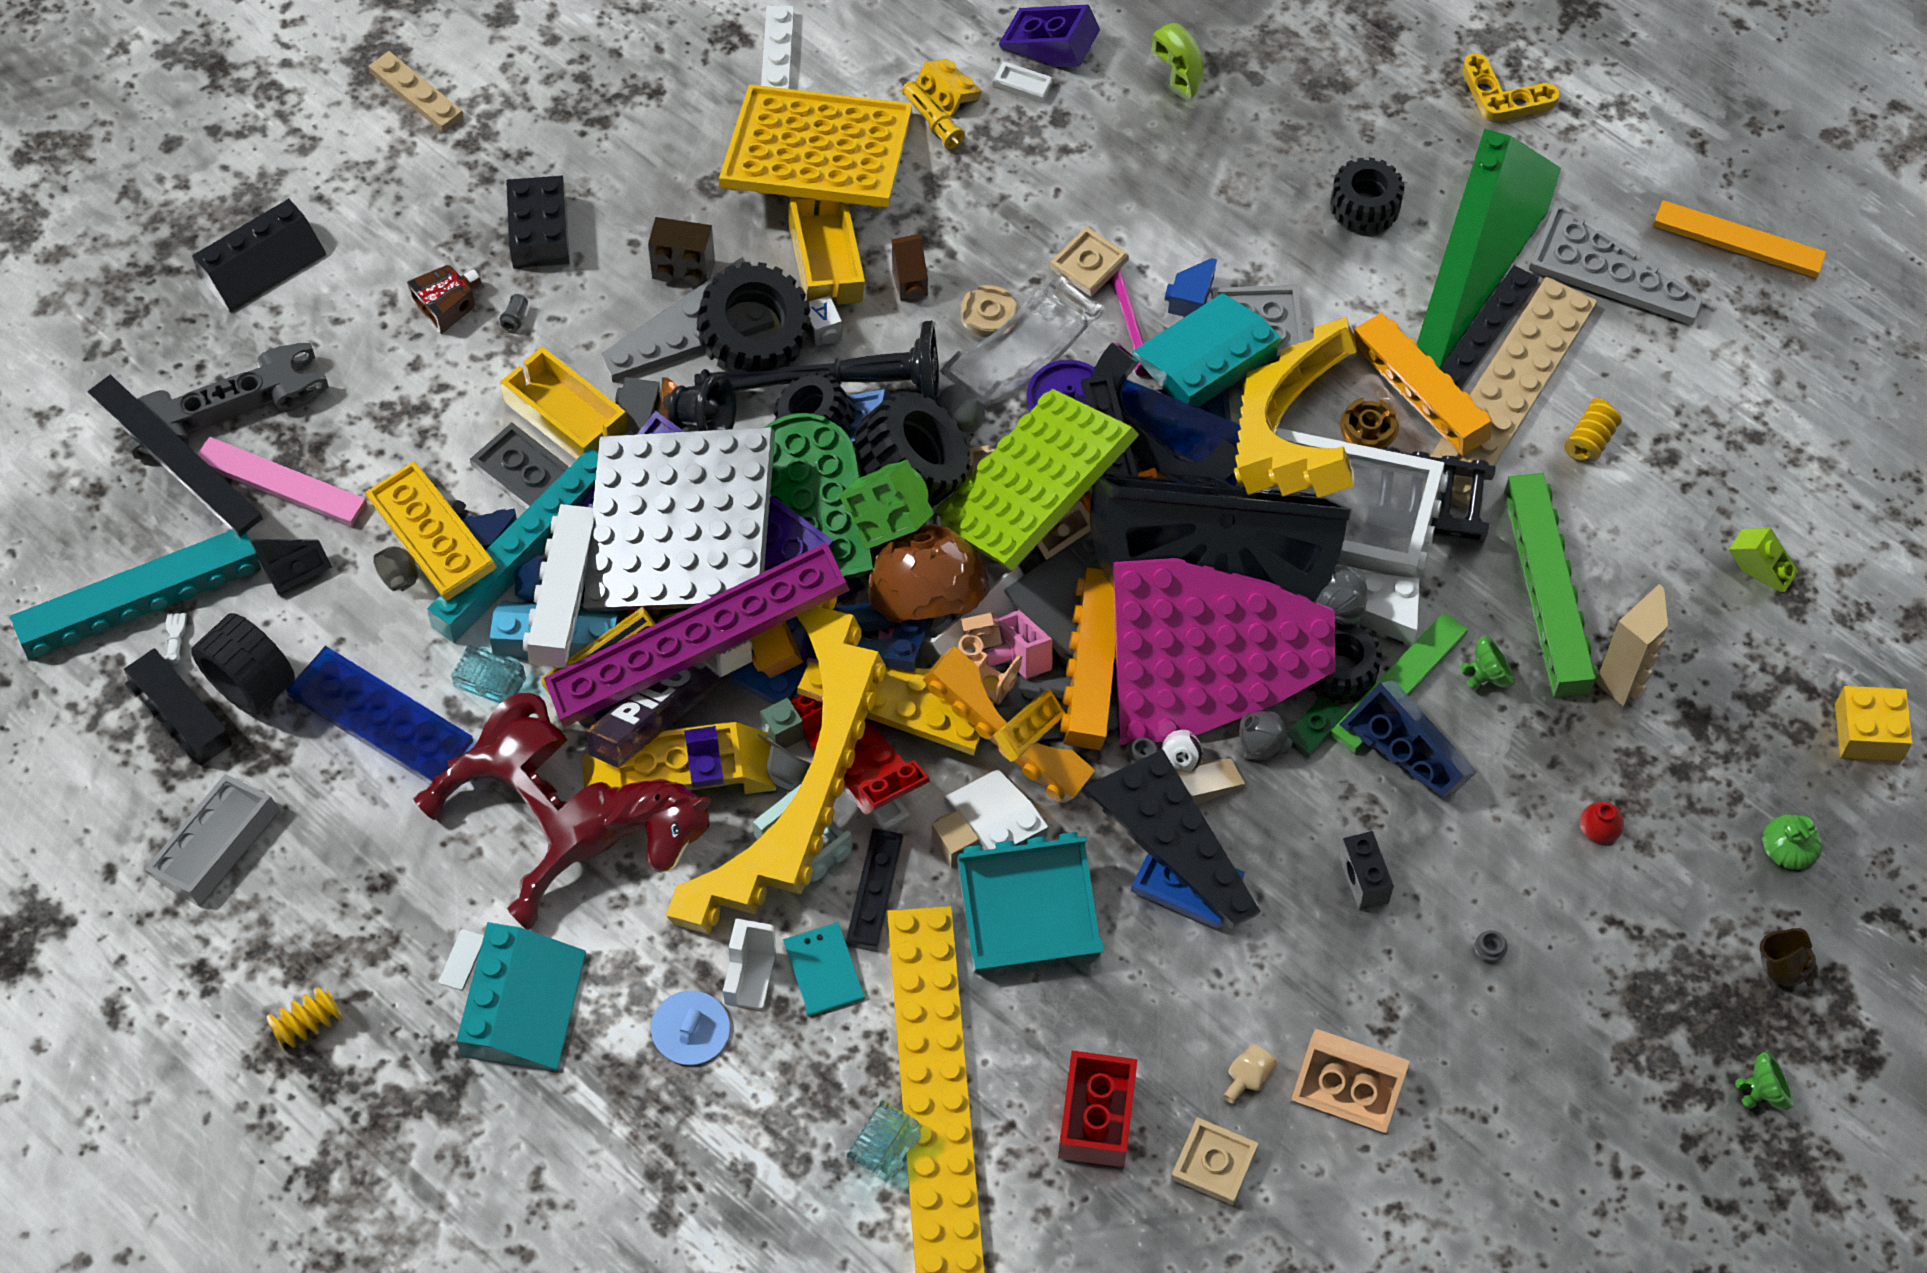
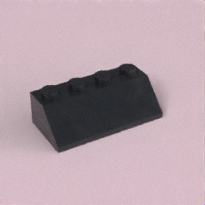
(258, 255)

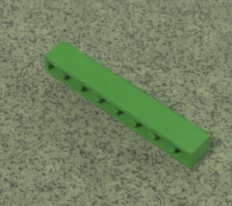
(1549, 585)

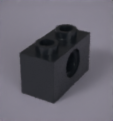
(1365, 870)

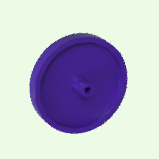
(1061, 376)

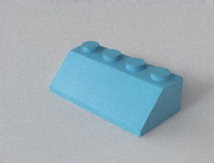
(512, 619)

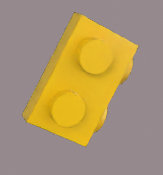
(947, 85)

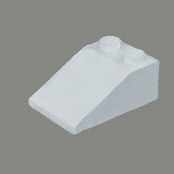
(997, 811)

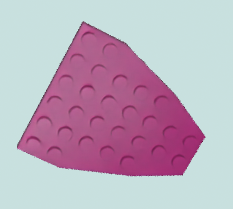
(1209, 646)

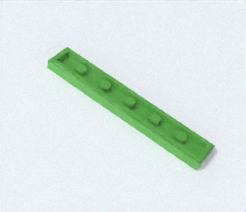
(1412, 667)

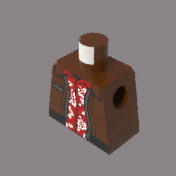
(444, 295)

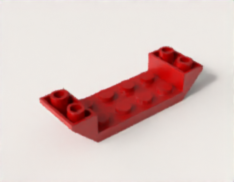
(877, 770)

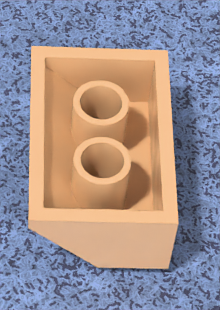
(1350, 1080)

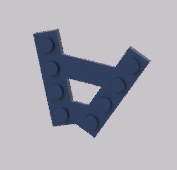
(904, 646)

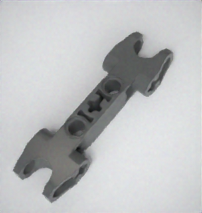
(272, 382)

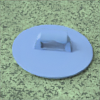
(690, 1028)

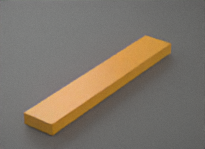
(1739, 239)

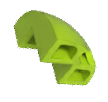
(1180, 50)

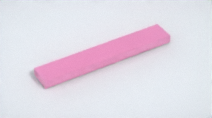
(282, 482)

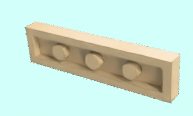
(416, 91)

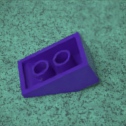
(1052, 34)

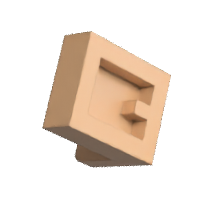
(985, 627)

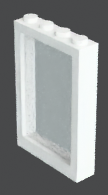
(1389, 506)

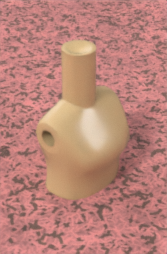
(1249, 1071)

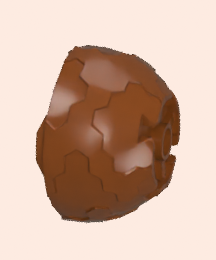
(927, 576)

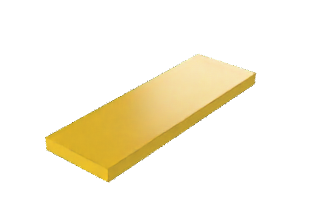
(430, 531)

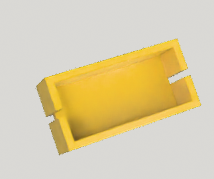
(826, 250)
(562, 404)

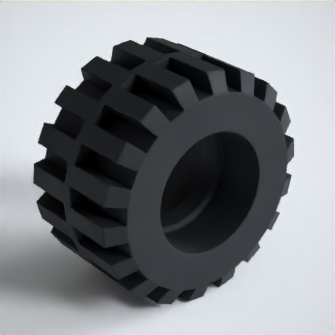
(1369, 178)
(819, 396)
(1357, 680)

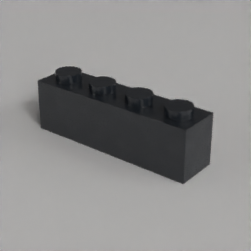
(177, 706)

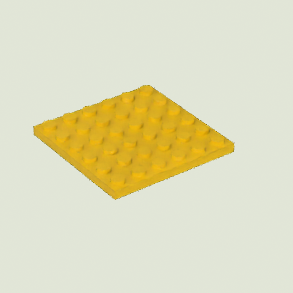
(816, 146)

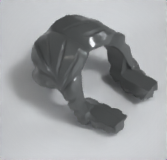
(1346, 594)

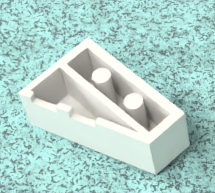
(1392, 606)

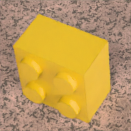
(1873, 723)

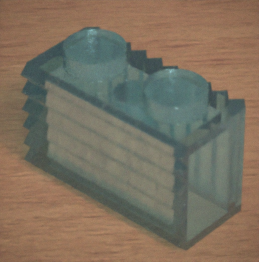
(488, 674)
(885, 1141)

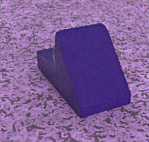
(704, 757)

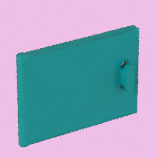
(823, 969)

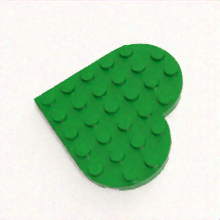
(809, 471)

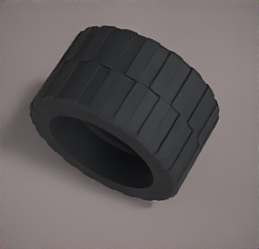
(243, 664)

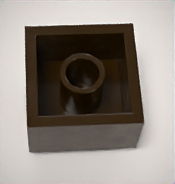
(681, 251)

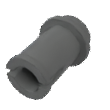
(511, 318)

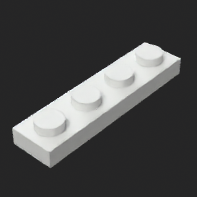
(777, 46)

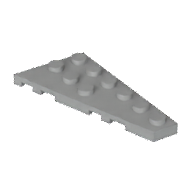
(1605, 266)
(675, 334)

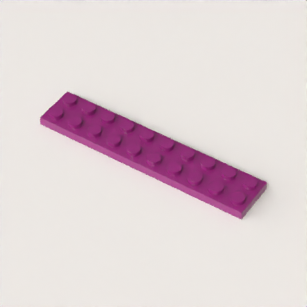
(695, 634)

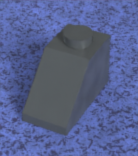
(639, 400)

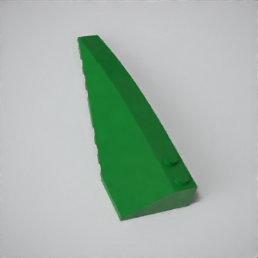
(1496, 217)

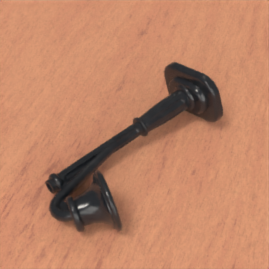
(713, 399)

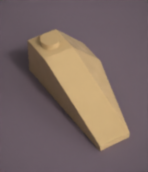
(1212, 780)

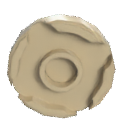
(987, 309)

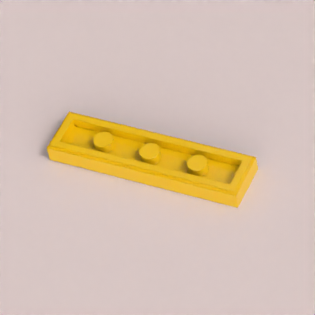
(1029, 725)

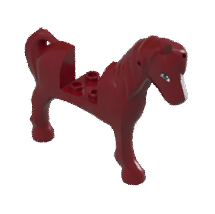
(587, 824)

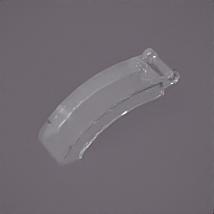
(1023, 344)

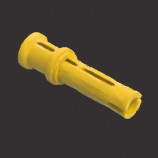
(939, 122)

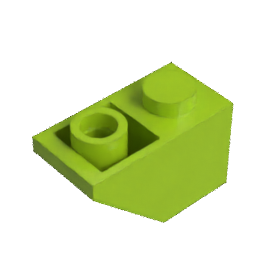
(1763, 557)

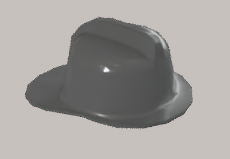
(783, 767)

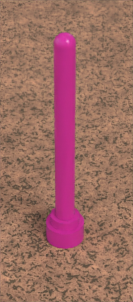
(1129, 316)

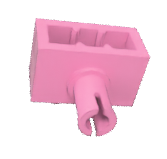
(1022, 638)

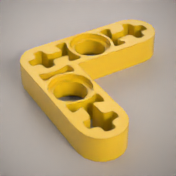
(1498, 98)

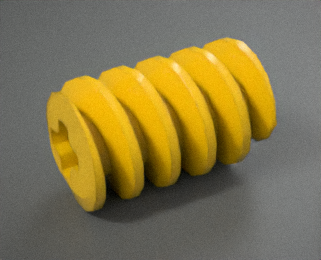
(1593, 431)
(304, 1017)

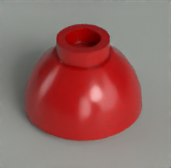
(1602, 822)

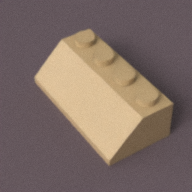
(1635, 648)

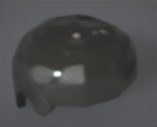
(396, 568)

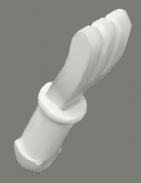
(175, 628)

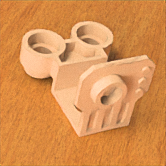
(1006, 680)

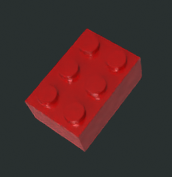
(1097, 1108)

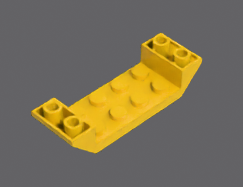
(741, 754)

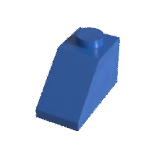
(1191, 288)

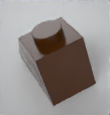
(909, 267)

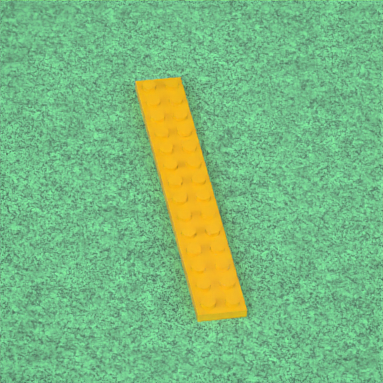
(935, 1091)

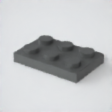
(518, 465)

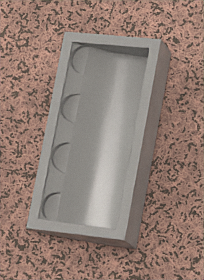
(212, 839)

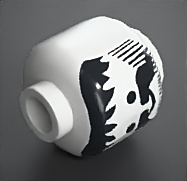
(1184, 742)

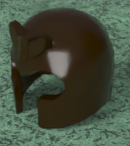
(1789, 957)

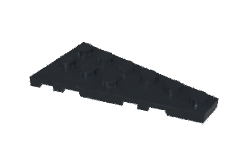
(1169, 826)

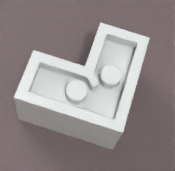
(751, 964)

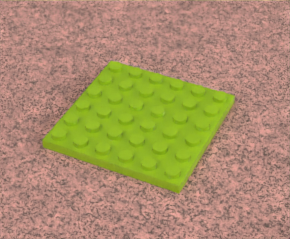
(1034, 477)

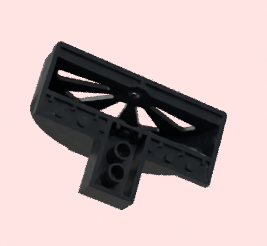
(1218, 525)

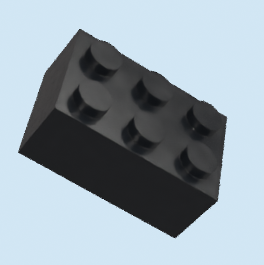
(537, 221)

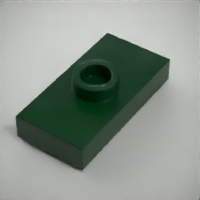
(1315, 726)

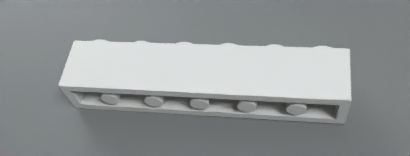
(561, 587)

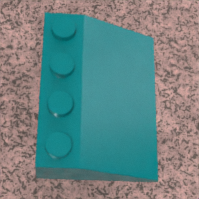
(1208, 350)
(520, 998)

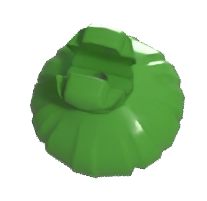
(1489, 666)
(1792, 841)
(1767, 1084)

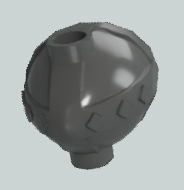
(1263, 735)

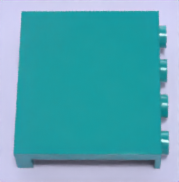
(1028, 902)

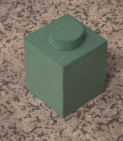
(782, 723)

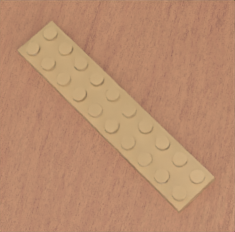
(1521, 372)

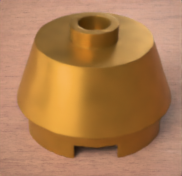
(1369, 424)

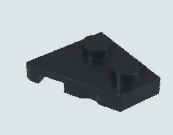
(290, 560)

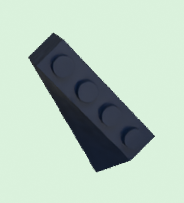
(1408, 738)

